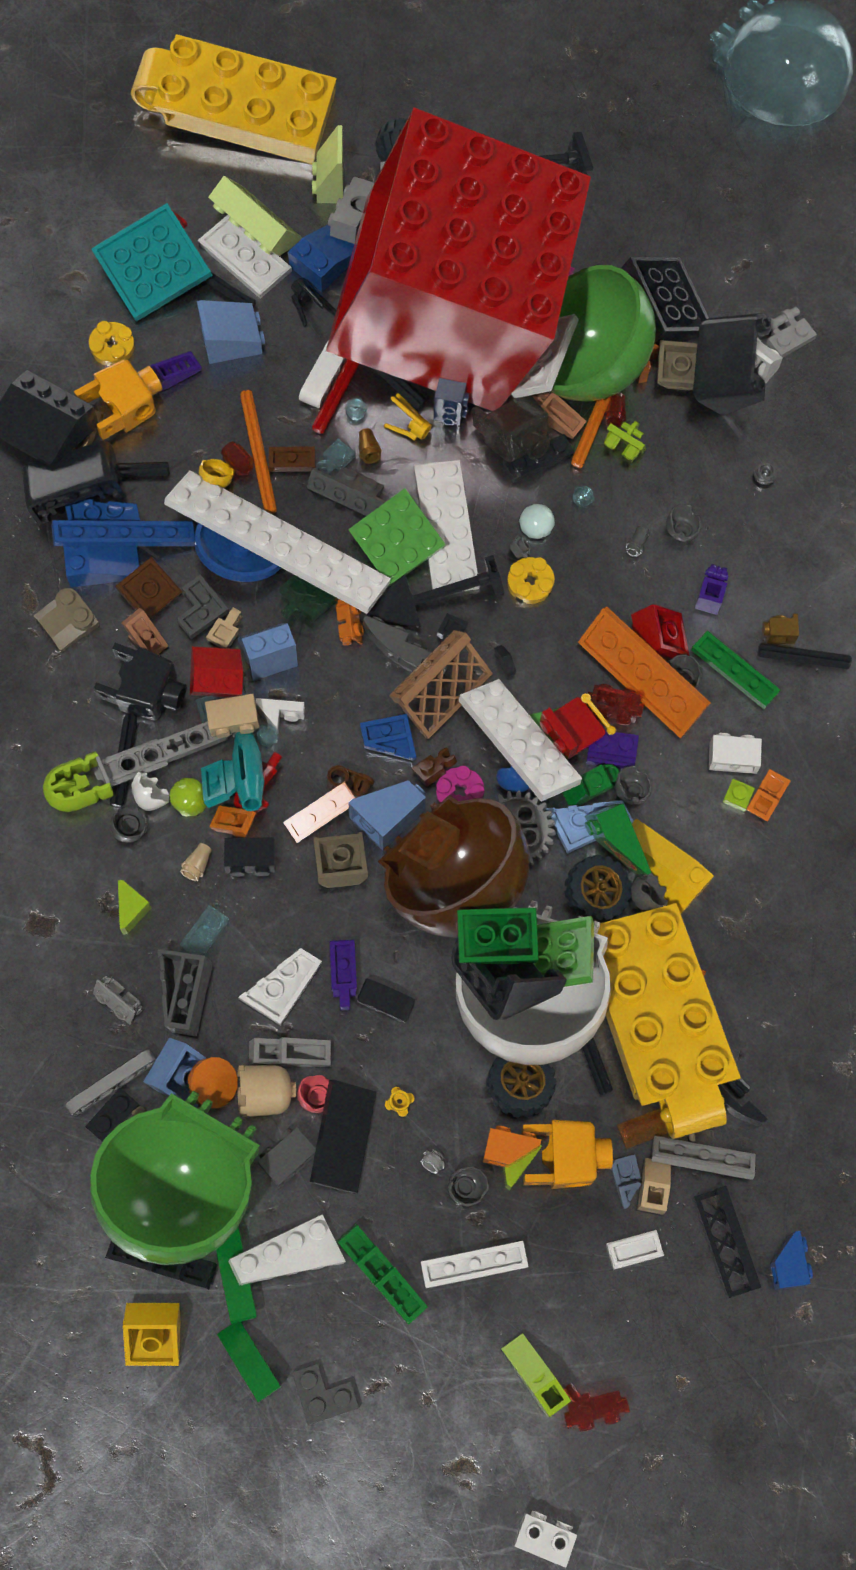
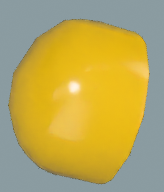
(216, 472)

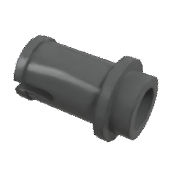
(635, 546)

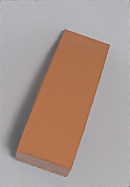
(561, 415)

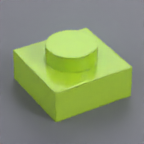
(738, 795)

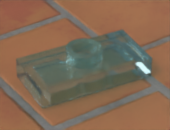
(204, 932)

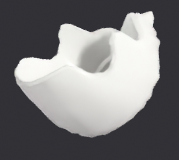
(147, 794)

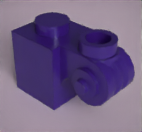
(712, 589)

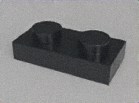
(112, 1114)

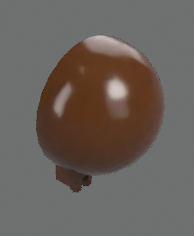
(481, 873)

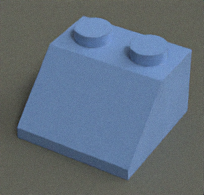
(172, 1069)

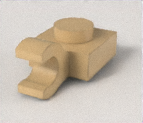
(225, 632)

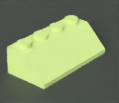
(254, 217)

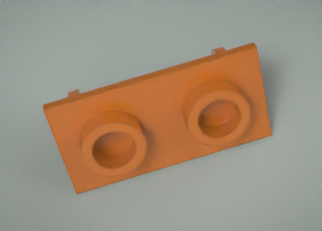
(352, 629)

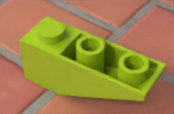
(536, 1375)

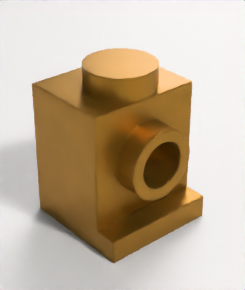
(781, 630)

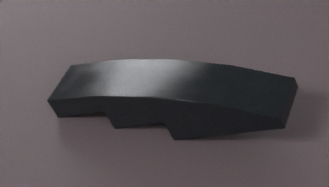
(195, 1272)

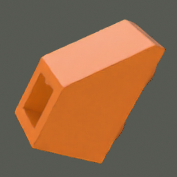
(508, 1148)

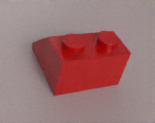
(661, 630)
(216, 672)

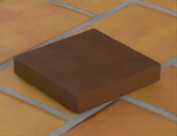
(149, 588)

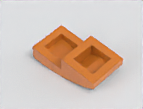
(768, 795)

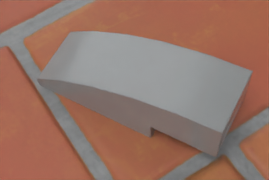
(290, 1052)

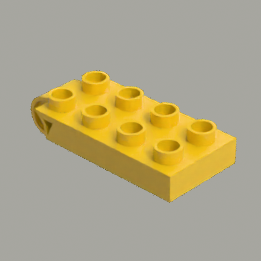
(236, 97)
(666, 1021)

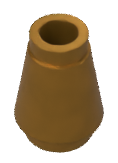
(368, 446)

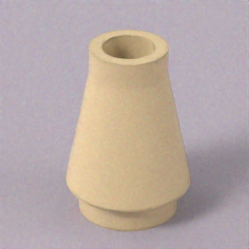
(196, 862)

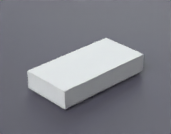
(634, 1249)

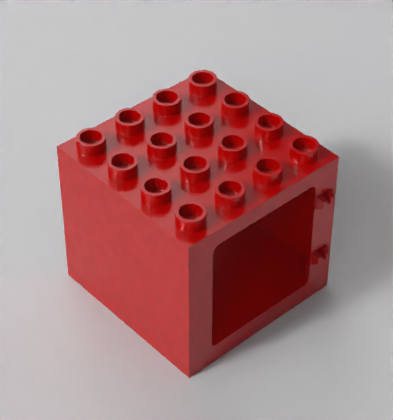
(459, 261)

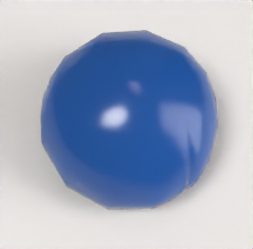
(511, 780)

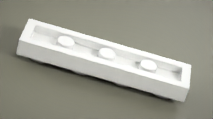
(474, 1264)

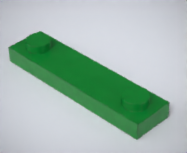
(735, 669)

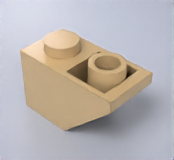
(654, 1187)

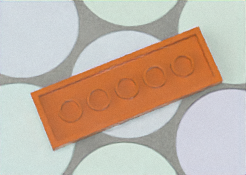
(644, 671)

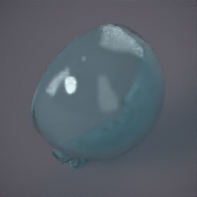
(786, 61)

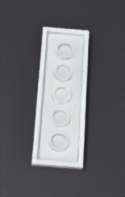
(445, 506)
(520, 740)

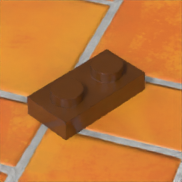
(291, 458)

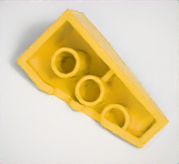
(674, 868)

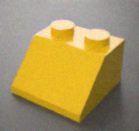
(152, 1334)

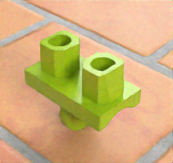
(616, 436)

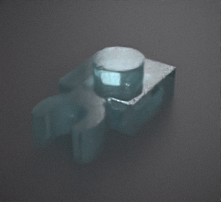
(336, 456)

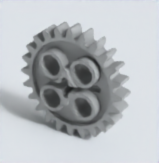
(520, 804)

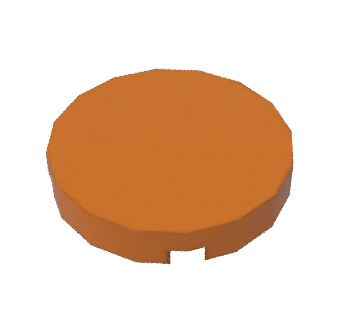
(213, 1080)

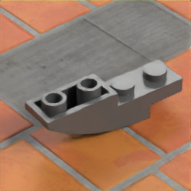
(394, 644)

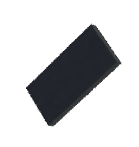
(343, 1136)

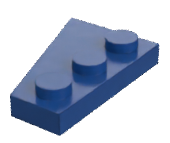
(98, 511)

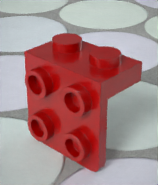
(572, 727)

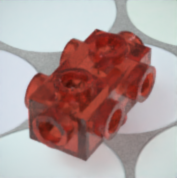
(620, 704)
(589, 1410)

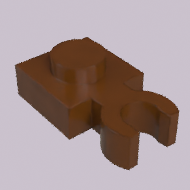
(432, 768)

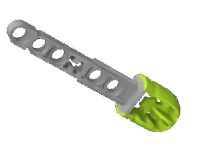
(60, 785)

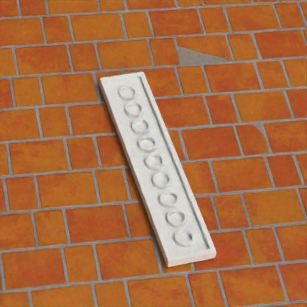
(278, 541)

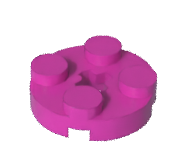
(461, 777)

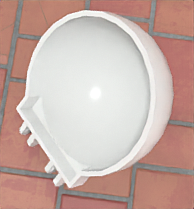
(549, 1028)

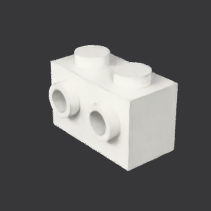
(735, 753)
(545, 1539)

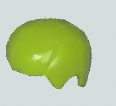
(187, 797)

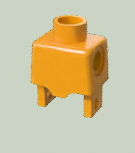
(125, 393)
(571, 1154)

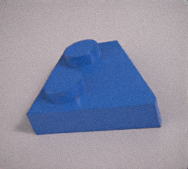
(389, 736)

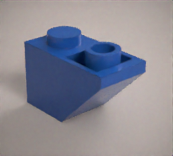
(790, 1265)

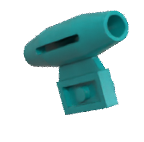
(240, 774)

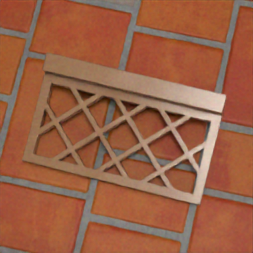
(433, 667)

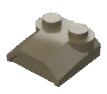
(676, 364)
(67, 619)
(340, 860)

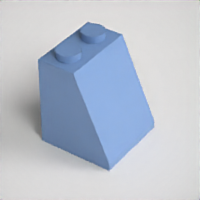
(230, 330)
(269, 651)
(388, 811)

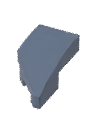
(626, 1177)

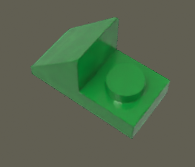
(592, 784)

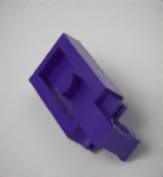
(343, 971)

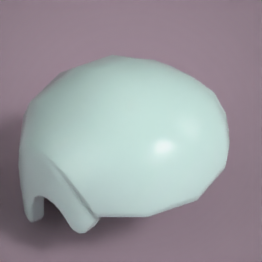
(537, 521)

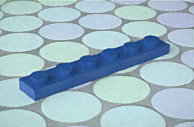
(122, 533)

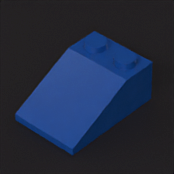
(320, 257)
(99, 564)

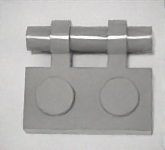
(791, 338)

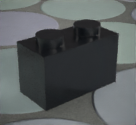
(249, 856)

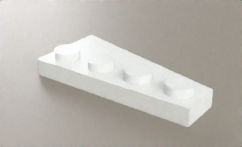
(297, 1250)

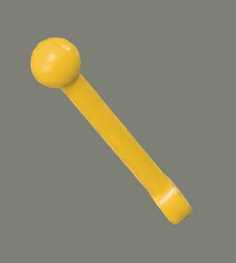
(586, 698)

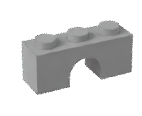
(349, 210)

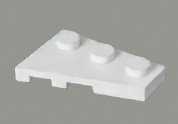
(282, 988)

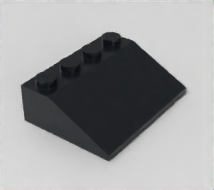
(671, 294)
(44, 418)

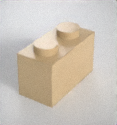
(232, 715)

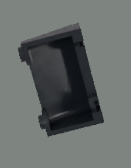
(727, 362)
(77, 476)
(508, 987)

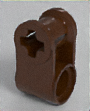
(352, 779)

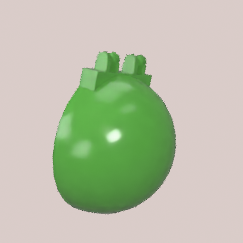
(611, 335)
(173, 1182)

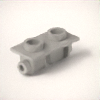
(108, 992)

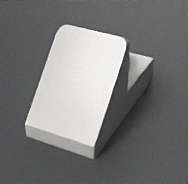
(272, 710)

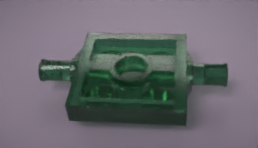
(305, 598)

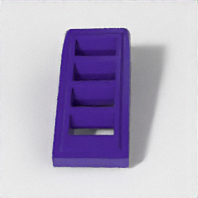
(168, 380)

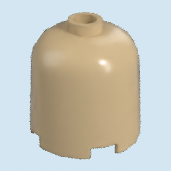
(264, 1090)

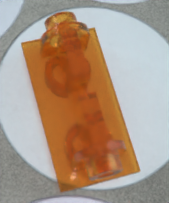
(642, 1129)

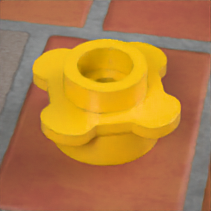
(396, 1094)

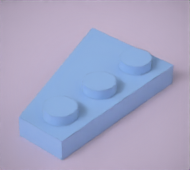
(571, 823)

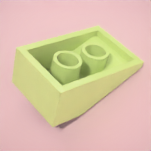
(329, 169)

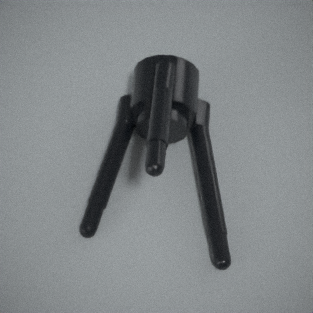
(304, 292)

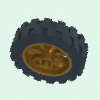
(612, 872)
(520, 1105)

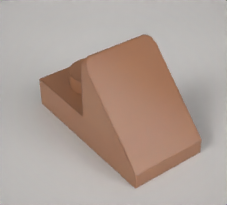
(143, 632)

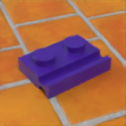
(614, 749)

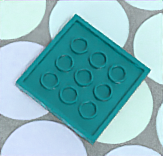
(151, 262)

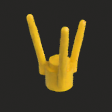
(419, 426)

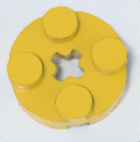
(110, 331)
(524, 590)

